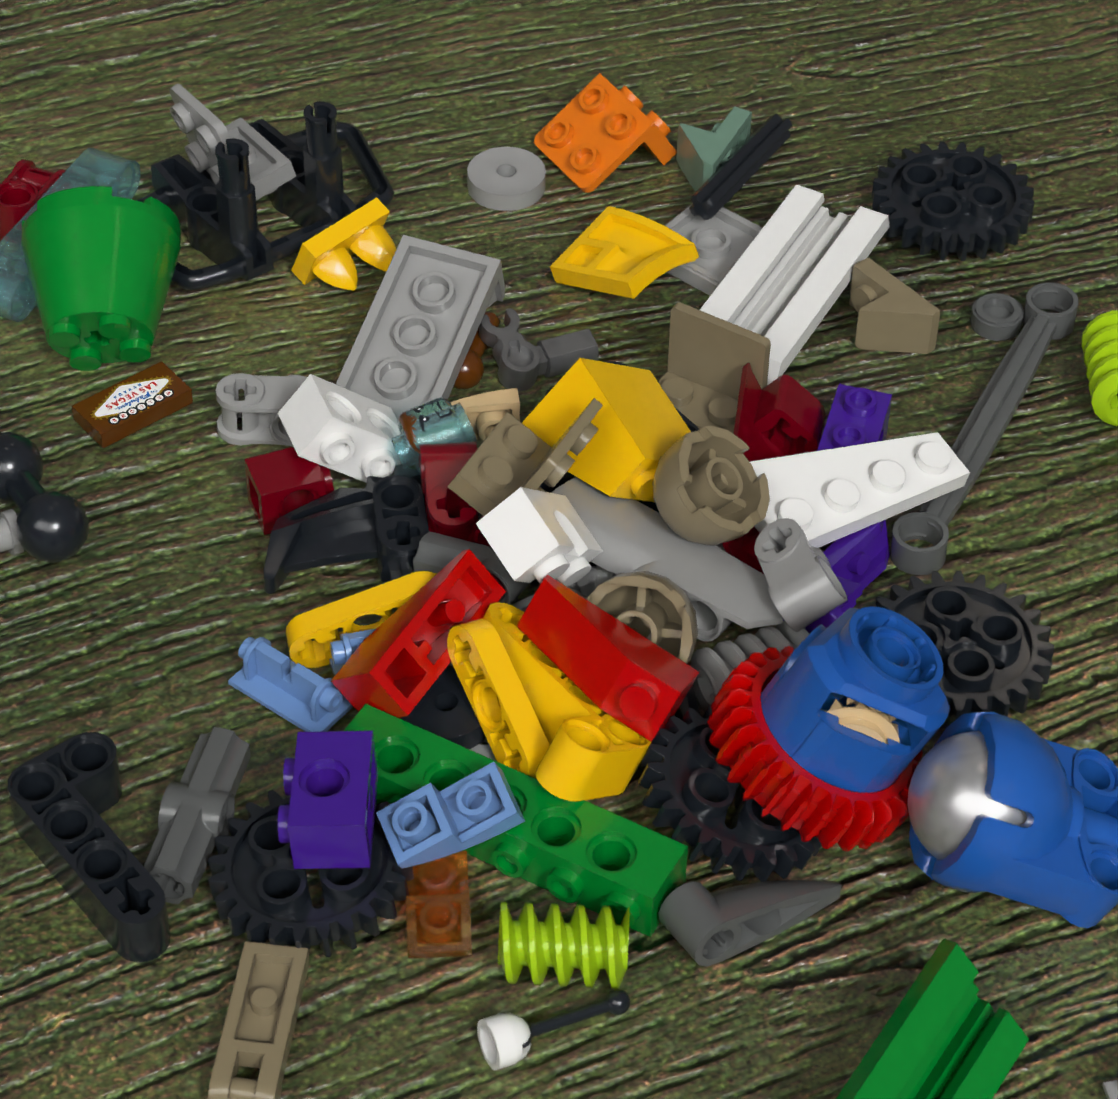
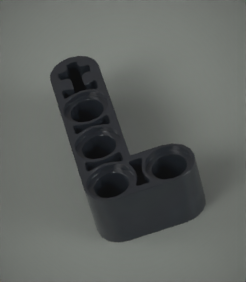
(58, 813)

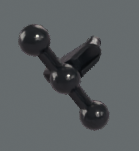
(50, 522)

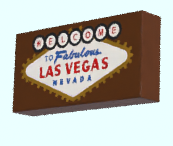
(132, 404)

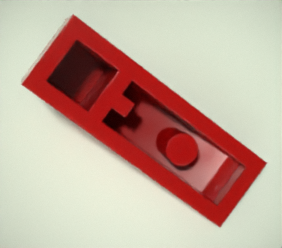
(410, 647)
(607, 658)

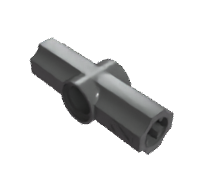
(197, 813)

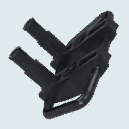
(223, 216)

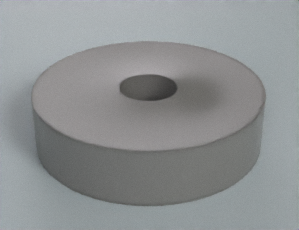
(506, 178)

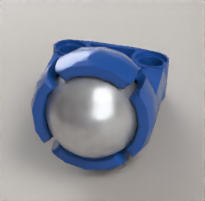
(1017, 818)

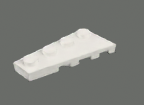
(859, 484)

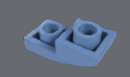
(446, 821)

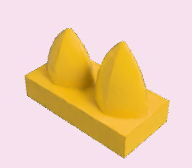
(331, 250)

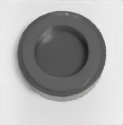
(997, 317)

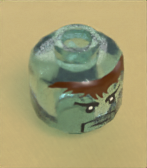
(430, 424)

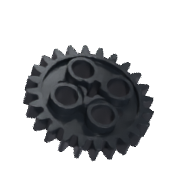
(953, 200)
(987, 643)
(695, 800)
(272, 900)

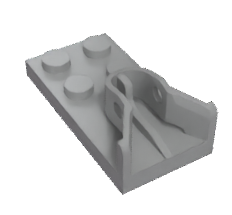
(421, 324)

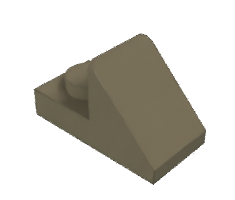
(890, 312)

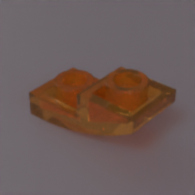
(439, 909)

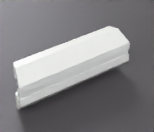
(795, 272)

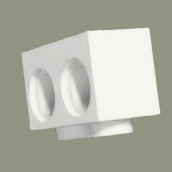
(341, 429)

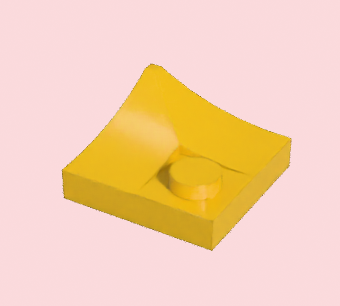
(621, 254)

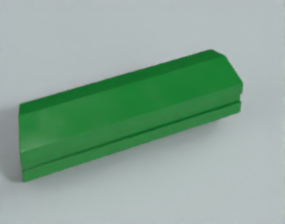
(940, 1039)

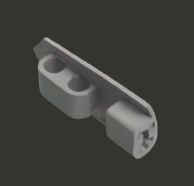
(640, 540)

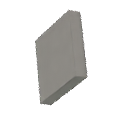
(718, 244)

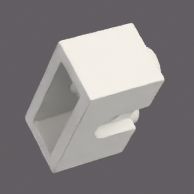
(539, 537)

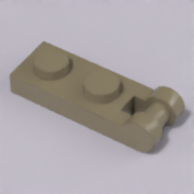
(260, 1021)

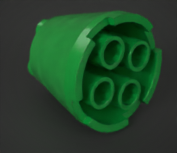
(100, 272)

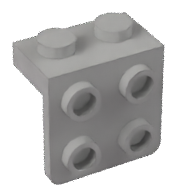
(204, 131)

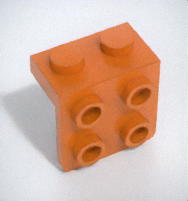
(600, 133)

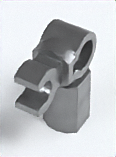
(522, 361)

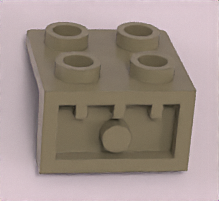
(708, 364)
(519, 458)

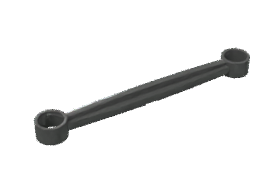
(986, 425)

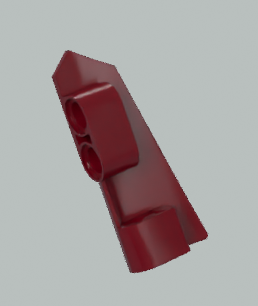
(773, 424)

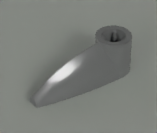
(740, 917)

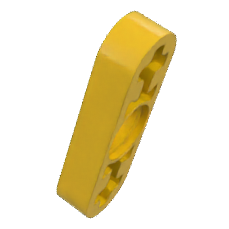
(325, 620)
(497, 696)

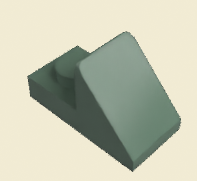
(704, 152)

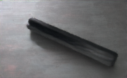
(740, 167)

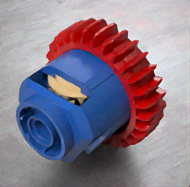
(833, 726)

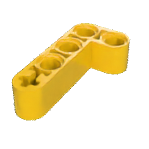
(588, 749)

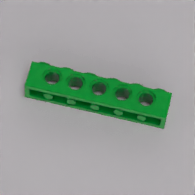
(562, 846)

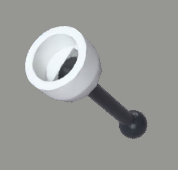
(507, 1037)

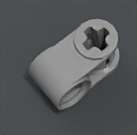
(259, 409)
(797, 574)

